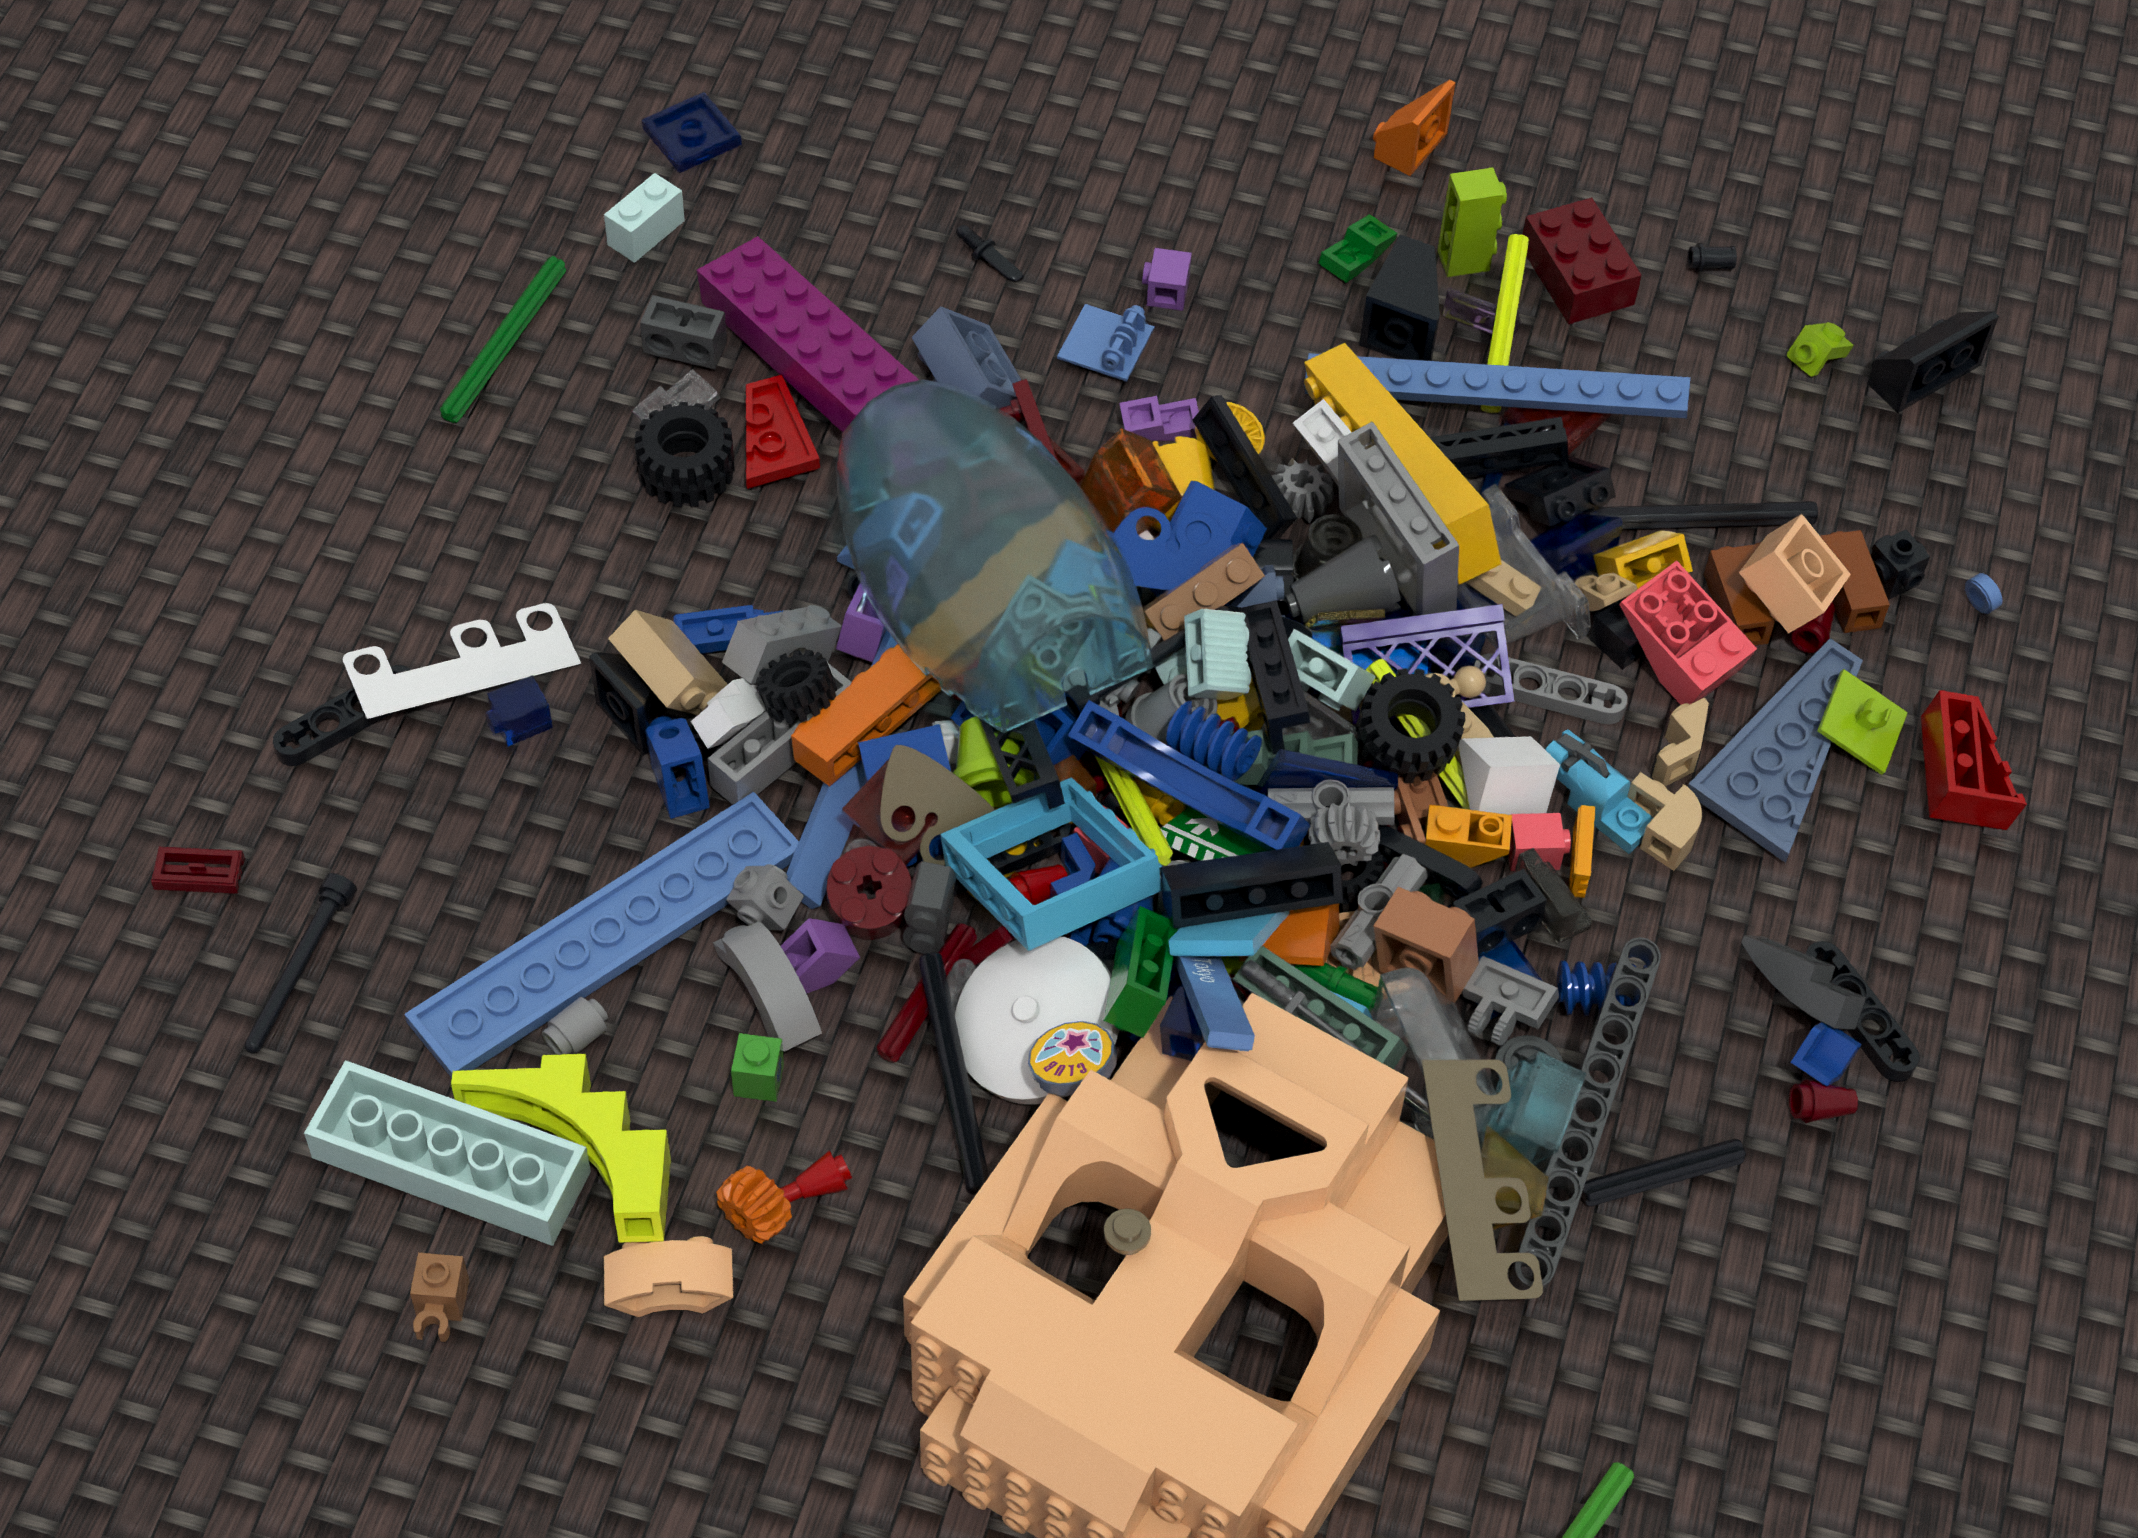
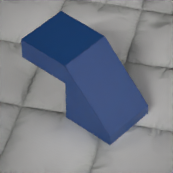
(1077, 864)

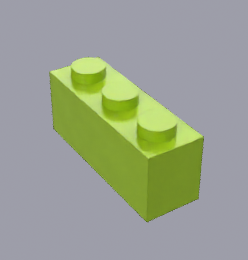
(1471, 221)

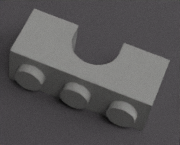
(768, 636)

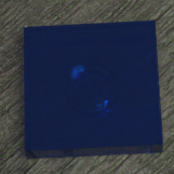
(691, 132)

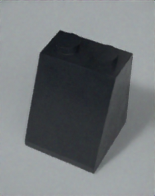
(1403, 303)

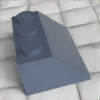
(966, 356)

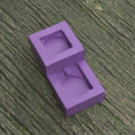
(1158, 421)

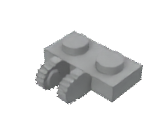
(1509, 993)

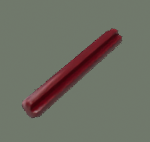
(916, 1007)

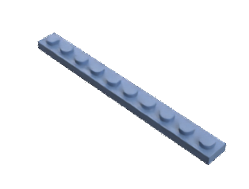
(1531, 387)

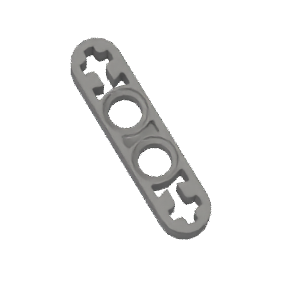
(1554, 680)

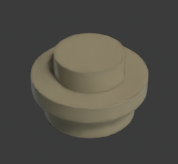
(1127, 1231)

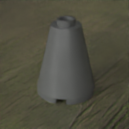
(1345, 583)

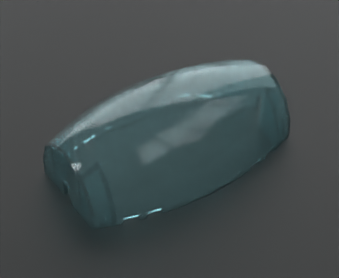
(984, 554)

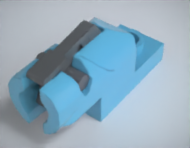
(1602, 786)

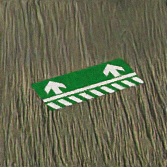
(1205, 838)

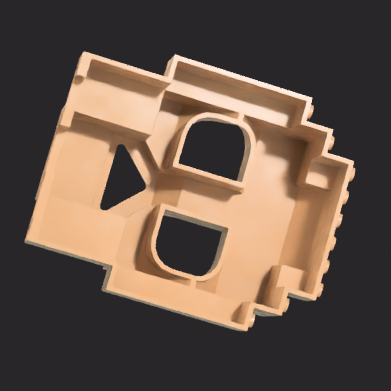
(1096, 1409)

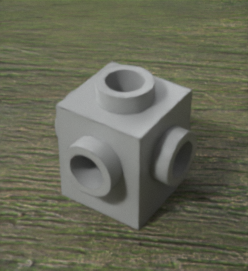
(764, 896)

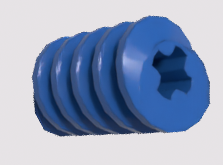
(1212, 745)
(1585, 987)

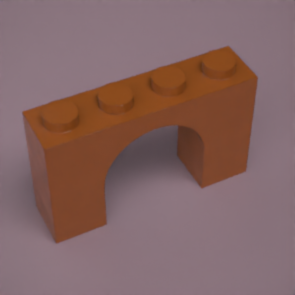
(1858, 605)

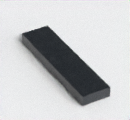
(1244, 467)

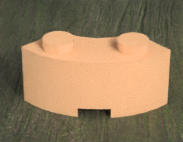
(668, 1276)

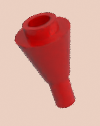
(821, 1178)

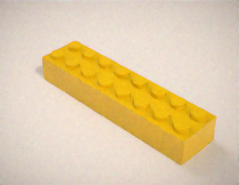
(1360, 399)

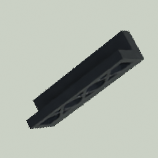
(1506, 447)
(1274, 672)
(1037, 761)

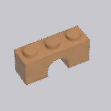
(1209, 588)

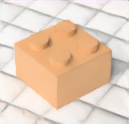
(1794, 573)

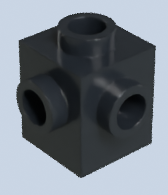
(1899, 562)

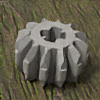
(1305, 488)
(1349, 831)

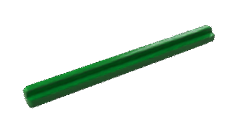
(502, 340)

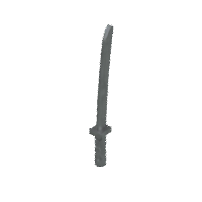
(1296, 1004)

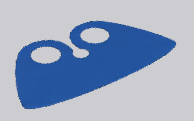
(1153, 563)

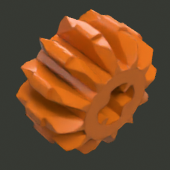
(754, 1204)

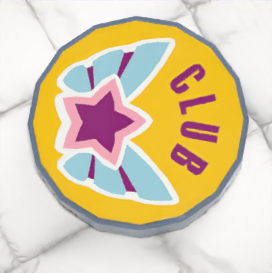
(1067, 1054)

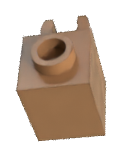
(438, 1292)

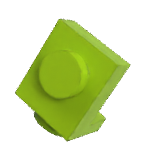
(1817, 345)

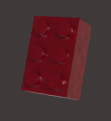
(1581, 260)

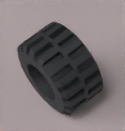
(678, 431)
(1418, 697)

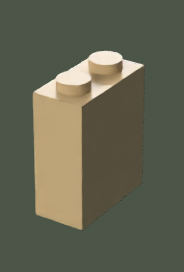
(667, 662)

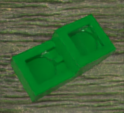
(1359, 248)

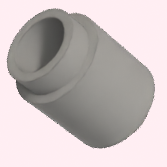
(575, 1027)

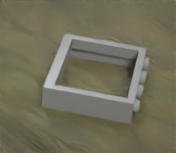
(1399, 519)

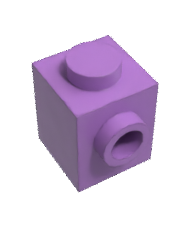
(1167, 278)

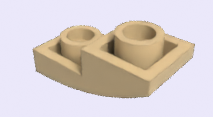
(1604, 589)

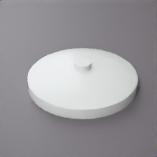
(1018, 999)

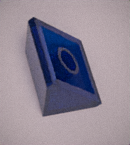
(1574, 544)

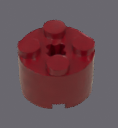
(871, 868)

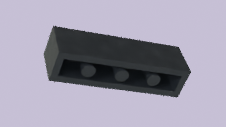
(1251, 884)

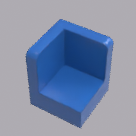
(1826, 1053)

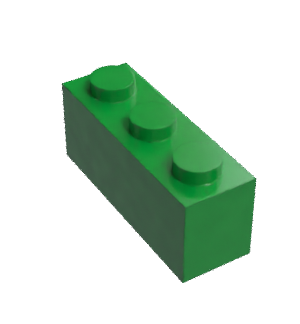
(1140, 973)

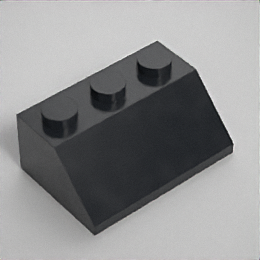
(1932, 358)

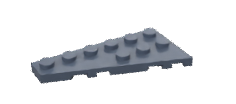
(1774, 761)

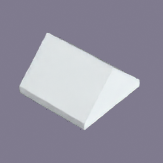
(1507, 774)

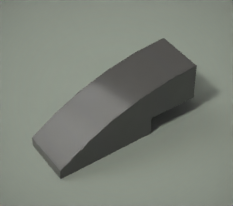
(1805, 982)

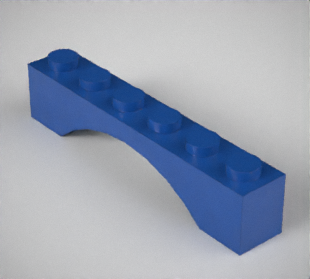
(1186, 780)

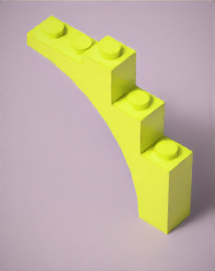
(561, 1102)

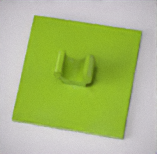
(1862, 721)

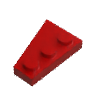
(775, 434)

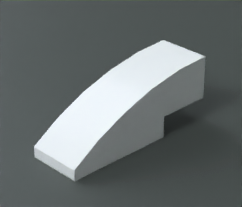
(729, 712)

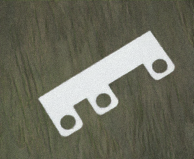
(473, 671)

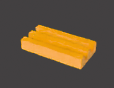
(1581, 850)

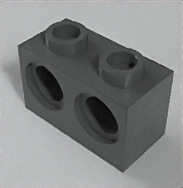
(683, 332)

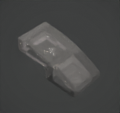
(689, 389)

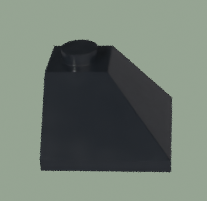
(624, 697)

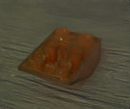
(1127, 477)

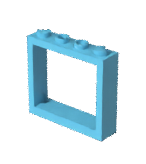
(1034, 925)

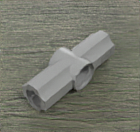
(1308, 800)
(1357, 938)

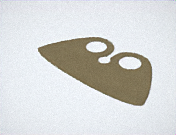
(926, 787)

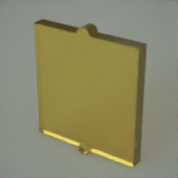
(1344, 618)

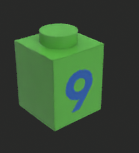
(757, 1067)

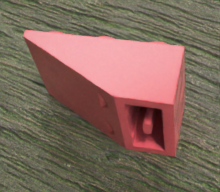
(1685, 635)

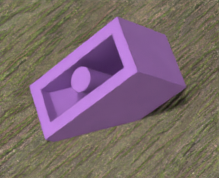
(861, 628)
(820, 953)

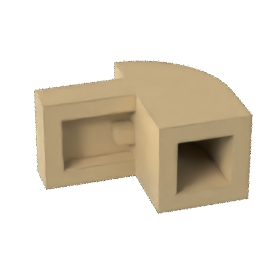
(1674, 821)

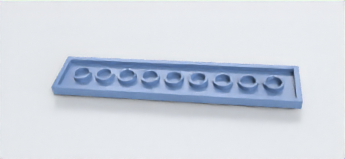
(599, 937)

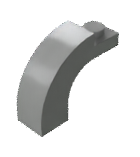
(771, 983)

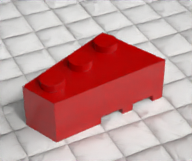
(1963, 766)

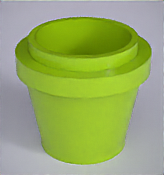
(978, 766)

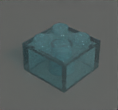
(1539, 1105)

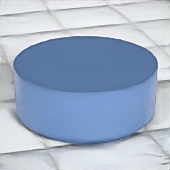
(1983, 593)

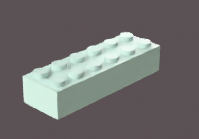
(448, 1152)

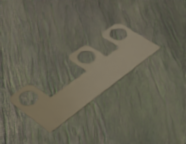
(1465, 1190)

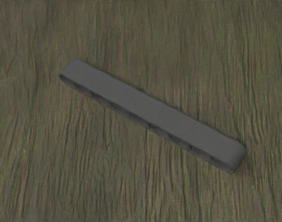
(1596, 1098)

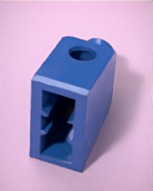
(671, 747)

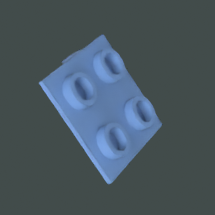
(1107, 341)

